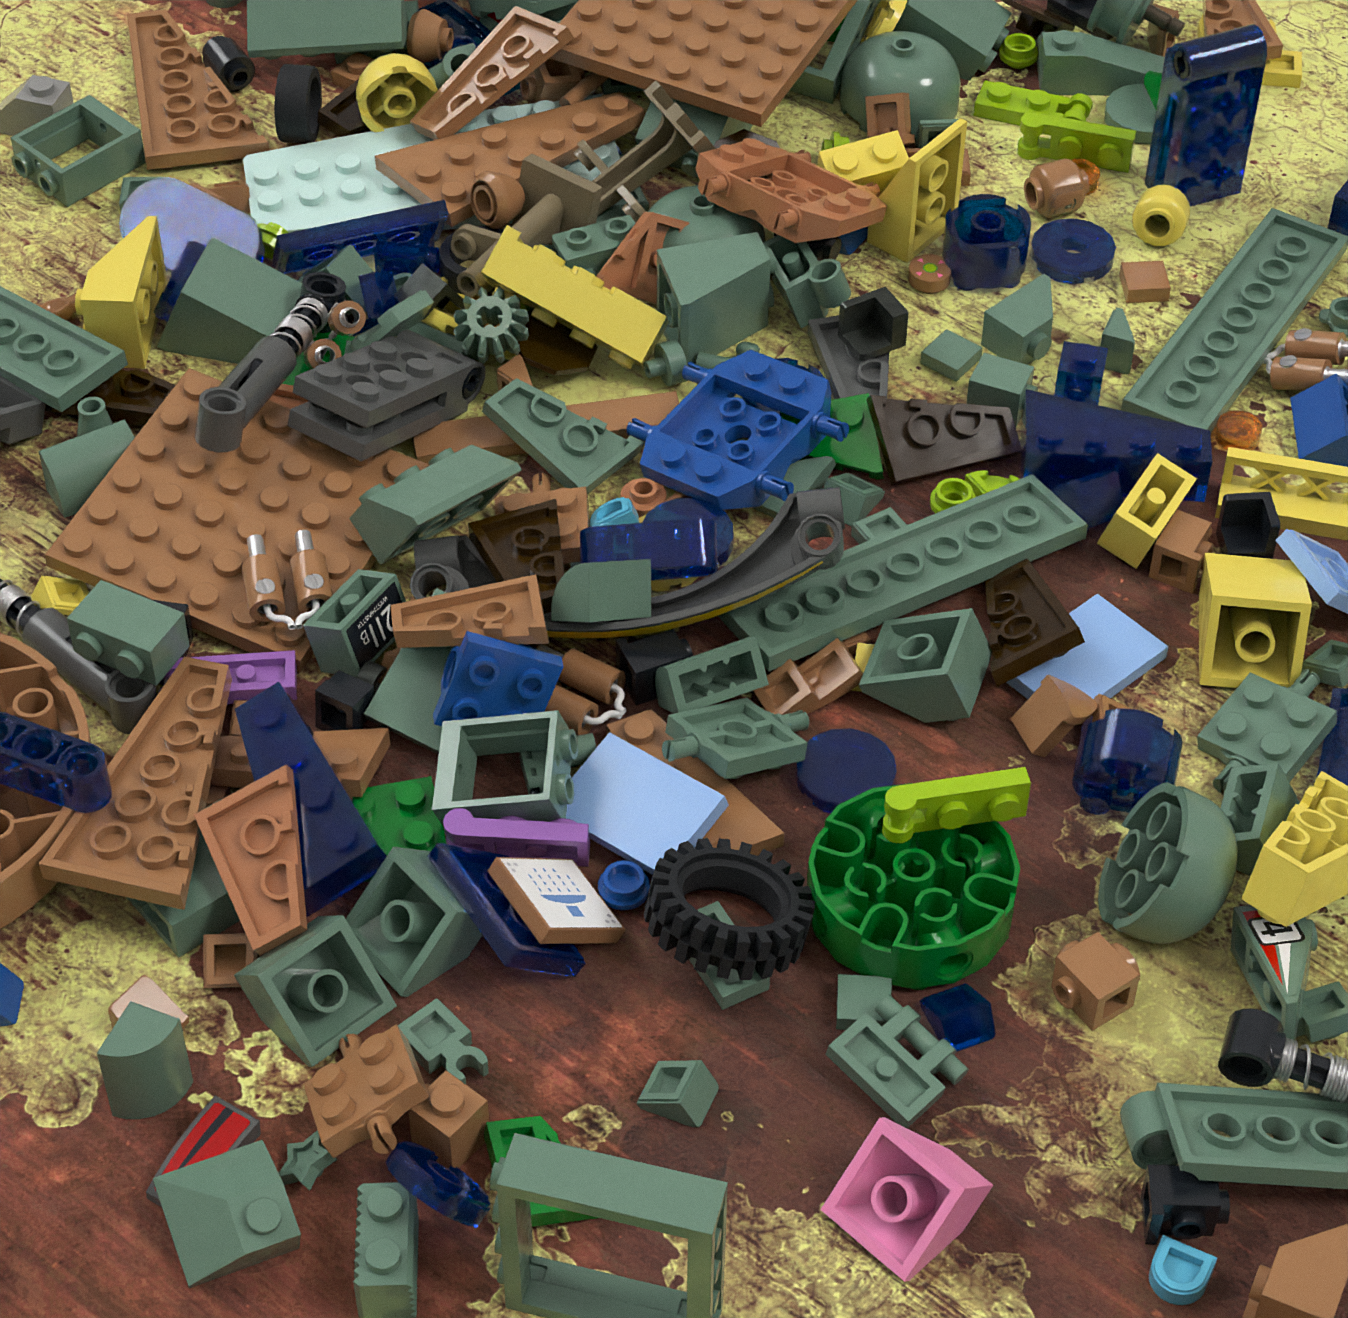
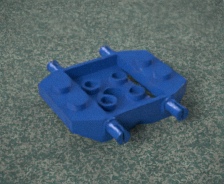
(693, 442)

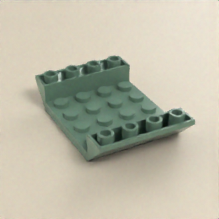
(324, 26)

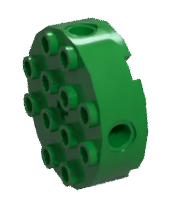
(913, 907)

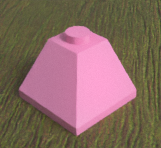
(905, 1197)

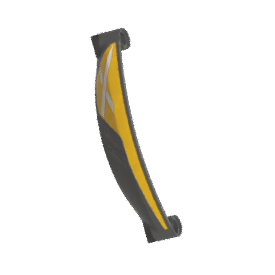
(767, 566)

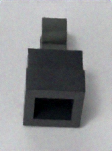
(345, 698)

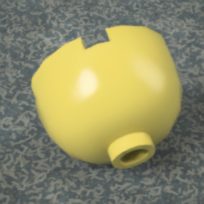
(393, 91)

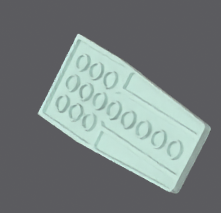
(339, 176)

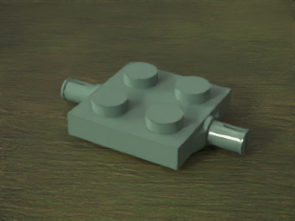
(1267, 726)
(736, 737)

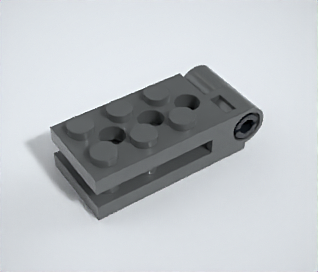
(384, 394)

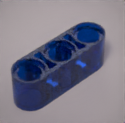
(674, 546)
(53, 765)

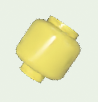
(1161, 215)

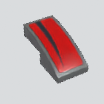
(213, 1132)

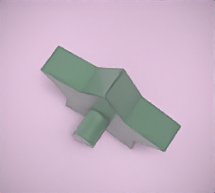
(305, 1161)

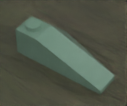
(1089, 64)

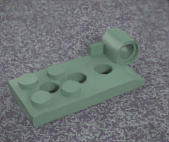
(1179, 1121)

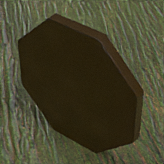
(1034, 17)
(554, 350)

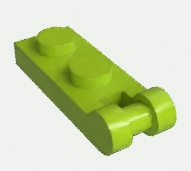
(1009, 103)
(1076, 139)
(955, 802)

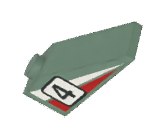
(1274, 962)

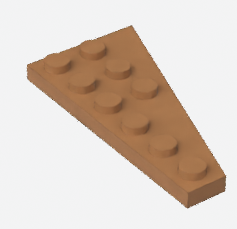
(183, 103)
(450, 164)
(159, 779)

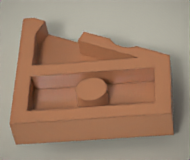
(635, 259)

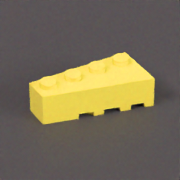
(574, 300)
(1305, 857)

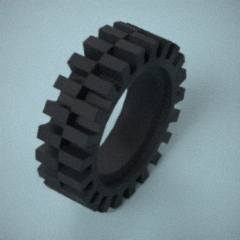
(717, 942)

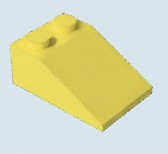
(921, 196)
(124, 291)

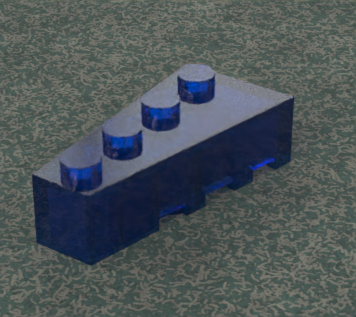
(1076, 438)
(333, 833)

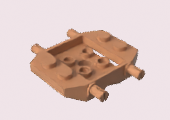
(795, 200)

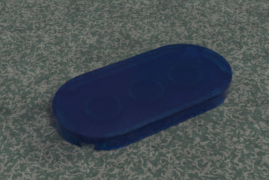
(189, 215)

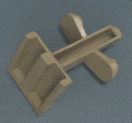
(665, 145)
(552, 204)

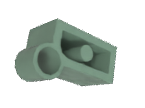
(805, 282)

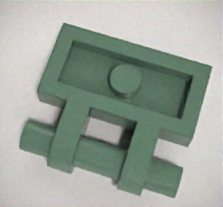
(887, 1070)

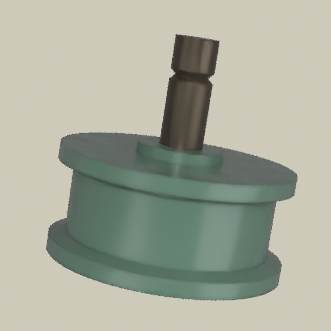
(1124, 17)

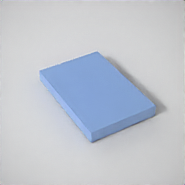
(1108, 660)
(640, 803)

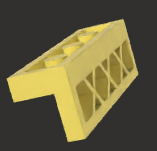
(1303, 508)

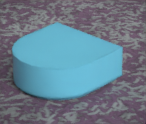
(615, 513)
(1180, 1272)

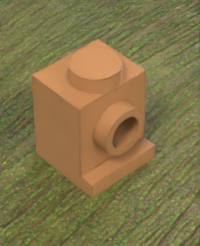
(1181, 551)

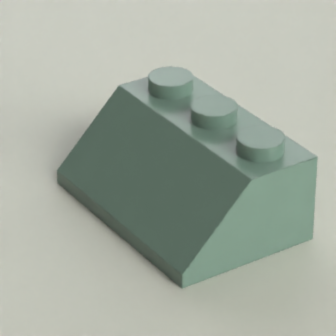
(430, 499)

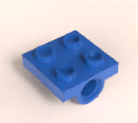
(495, 679)

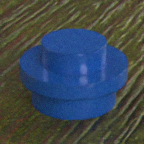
(623, 885)

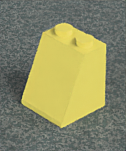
(1251, 620)

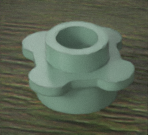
(1336, 315)

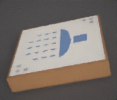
(556, 900)

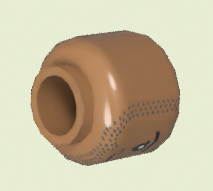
(1056, 188)

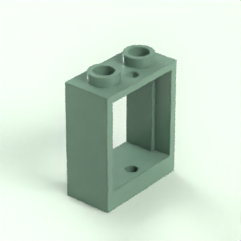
(86, 119)
(469, 738)

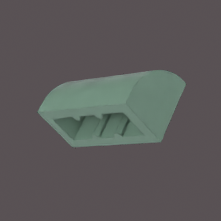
(80, 464)
(603, 592)
(711, 676)
(1256, 804)
(144, 1063)

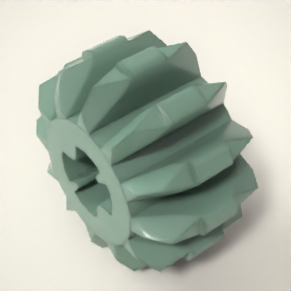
(491, 339)

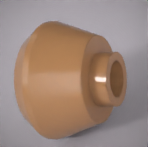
(428, 36)
(496, 199)

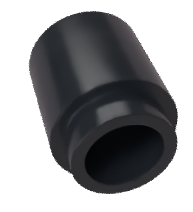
(228, 62)

